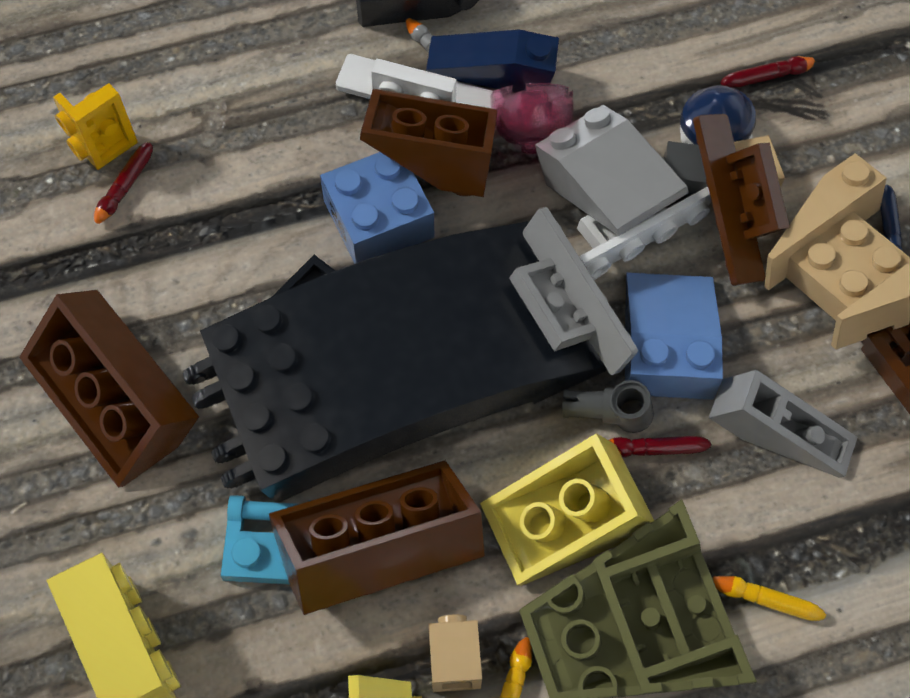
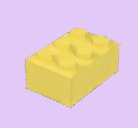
(112, 633)

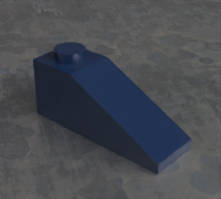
(495, 58)

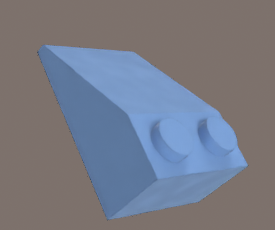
(675, 334)

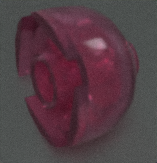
(532, 113)

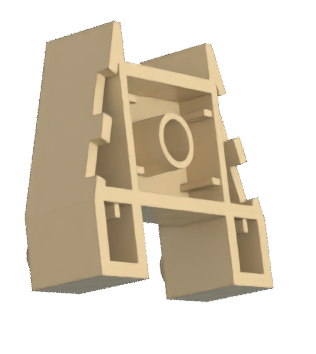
(842, 258)

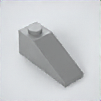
(782, 423)

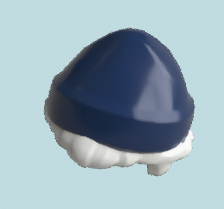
(719, 100)

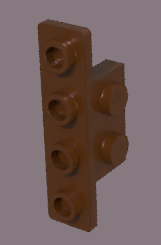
(742, 194)

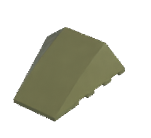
(637, 620)

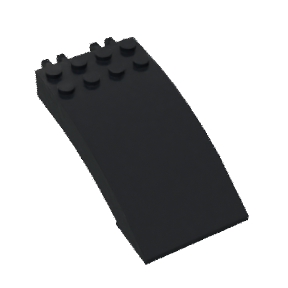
(380, 359)

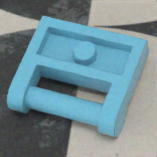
(250, 554)

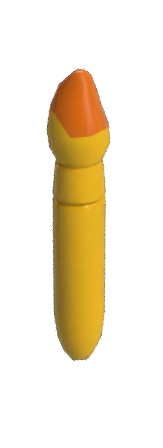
(736, 588)
(520, 663)

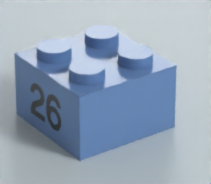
(377, 206)

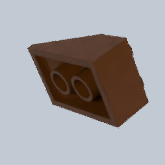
(433, 139)

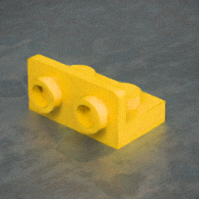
(96, 126)

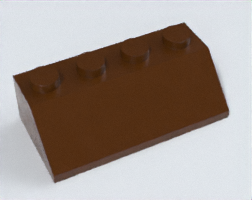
(107, 385)
(377, 536)

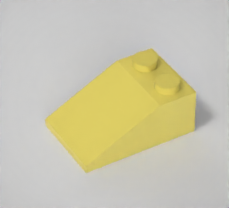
(566, 510)

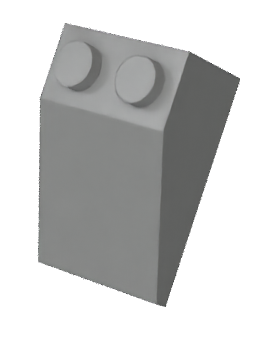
(608, 170)

